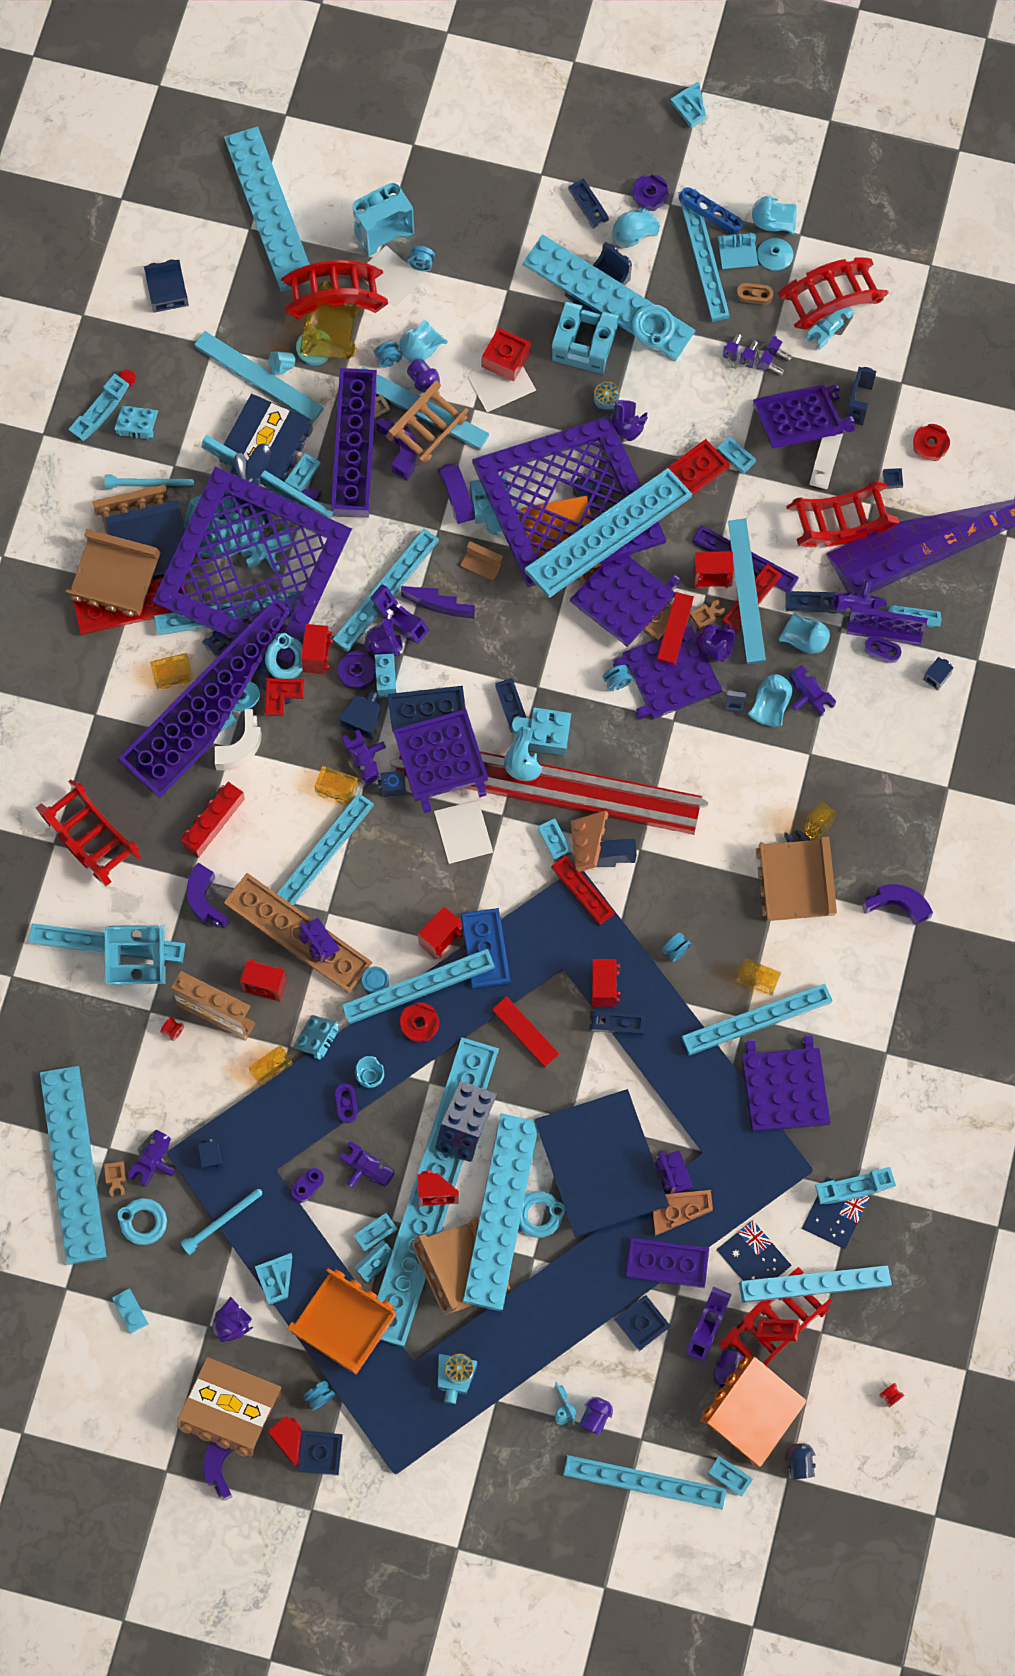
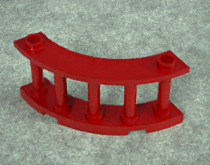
(827, 273)
(336, 296)
(845, 535)
(75, 847)
(764, 1308)

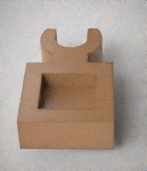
(704, 616)
(115, 1175)

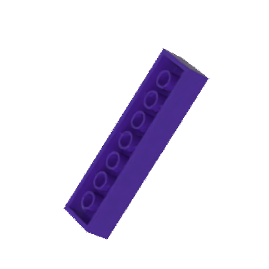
(354, 442)

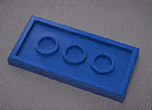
(481, 932)

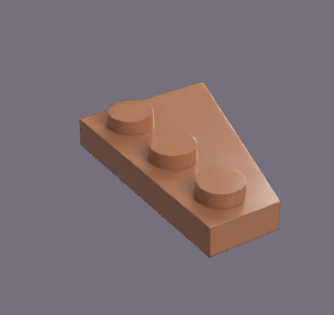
(587, 838)
(682, 1209)

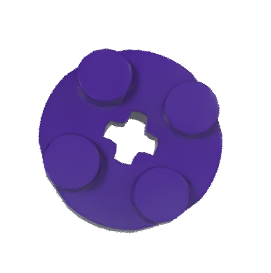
(648, 201)
(353, 680)

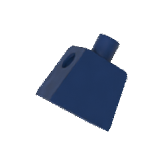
(362, 714)

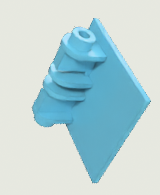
(738, 251)
(136, 421)
(315, 1035)
(567, 1412)

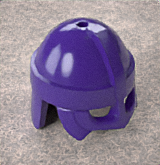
(625, 422)
(230, 1322)

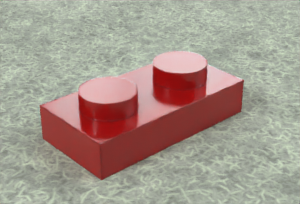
(777, 1330)

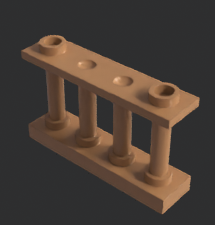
(410, 420)
(124, 501)

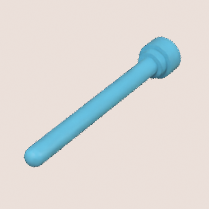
(112, 482)
(191, 1243)

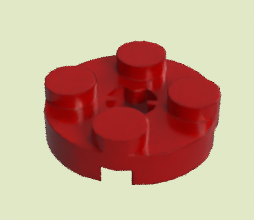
(927, 451)
(422, 1033)

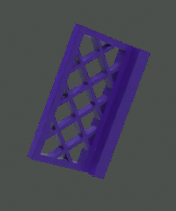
(886, 625)

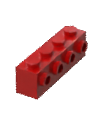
(213, 819)

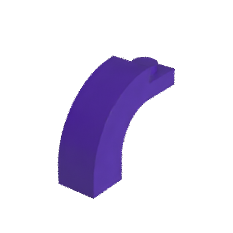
(406, 460)
(457, 493)
(404, 622)
(197, 886)
(902, 896)
(708, 1324)
(213, 1465)

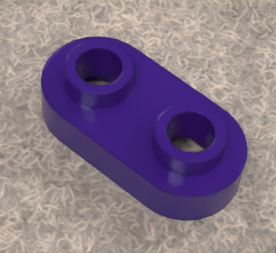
(883, 648)
(346, 1104)
(307, 1184)

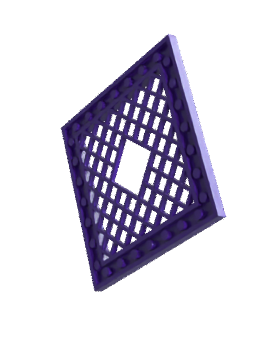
(519, 455)
(218, 483)

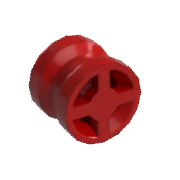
(172, 1028)
(891, 1395)

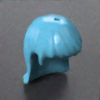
(774, 215)
(633, 227)
(420, 342)
(805, 634)
(771, 701)
(517, 759)

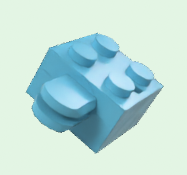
(482, 507)
(549, 730)

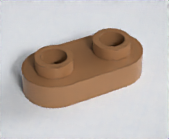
(755, 292)

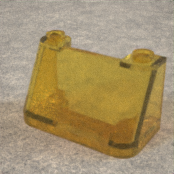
(329, 330)

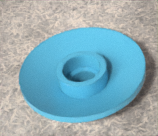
(775, 261)
(248, 698)

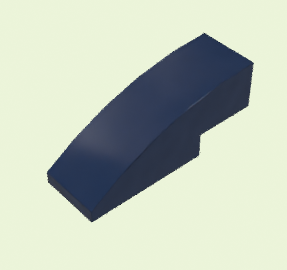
(617, 852)

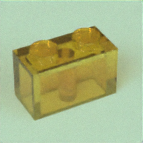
(171, 671)
(336, 785)
(819, 821)
(758, 977)
(270, 1065)

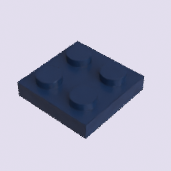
(642, 1323)
(320, 1453)

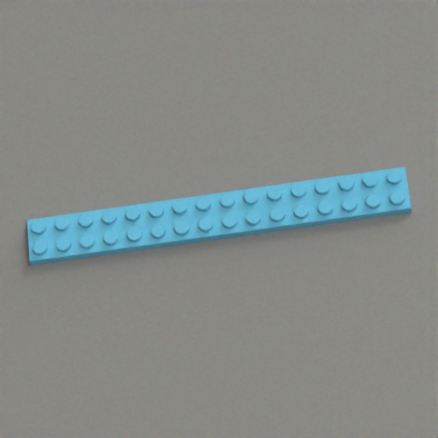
(404, 1274)

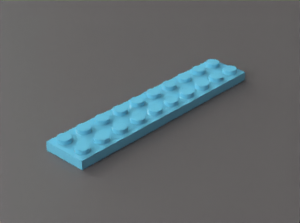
(267, 203)
(600, 292)
(608, 533)
(73, 1165)
(500, 1213)

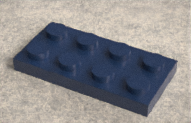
(423, 705)

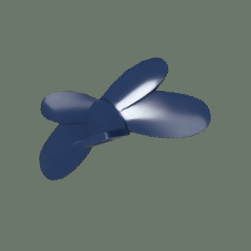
(251, 471)

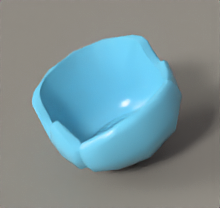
(369, 1072)

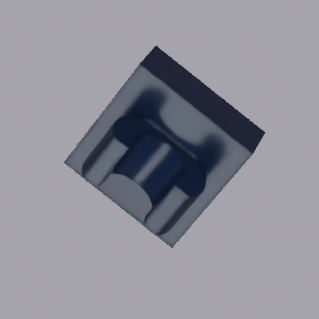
(893, 478)
(735, 701)

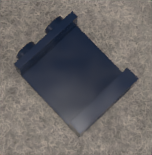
(166, 285)
(864, 379)

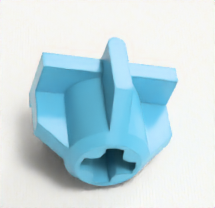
(281, 362)

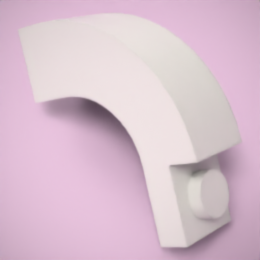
(825, 461)
(241, 752)

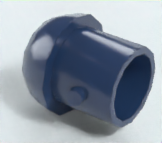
(800, 1461)

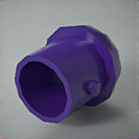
(422, 375)
(726, 1366)
(596, 1414)

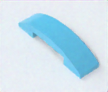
(100, 409)
(855, 1187)

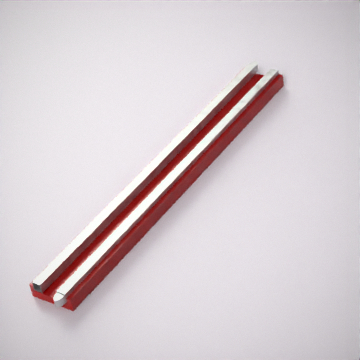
(593, 794)

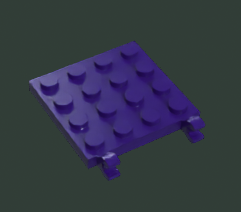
(801, 415)
(624, 598)
(667, 685)
(441, 757)
(785, 1088)

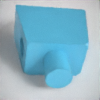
(446, 1385)

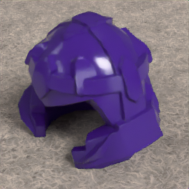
(382, 639)
(717, 641)

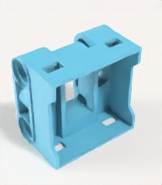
(383, 217)
(577, 354)
(123, 974)

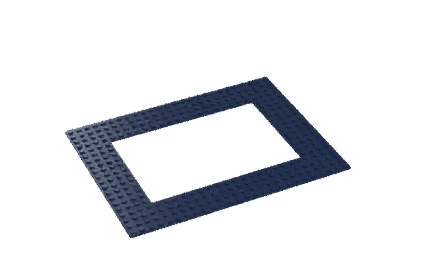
(578, 1292)

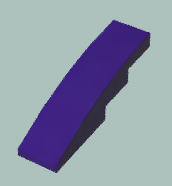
(430, 599)

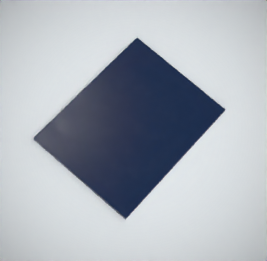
(601, 1163)

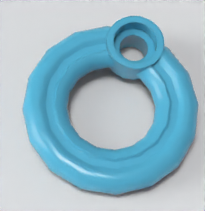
(642, 336)
(270, 657)
(554, 1222)
(143, 1238)

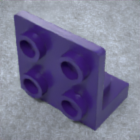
(318, 939)
(674, 1172)

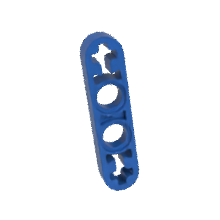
(712, 207)

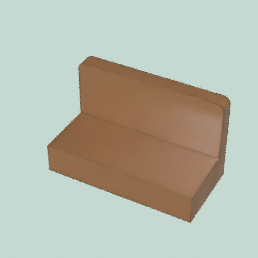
(482, 561)

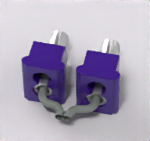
(772, 349)
(746, 358)

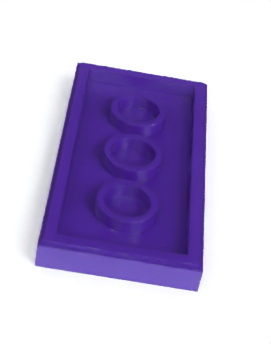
(667, 1263)

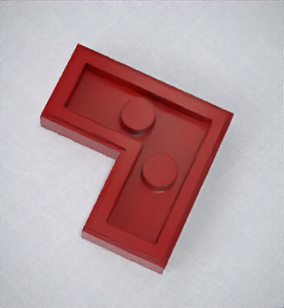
(280, 689)

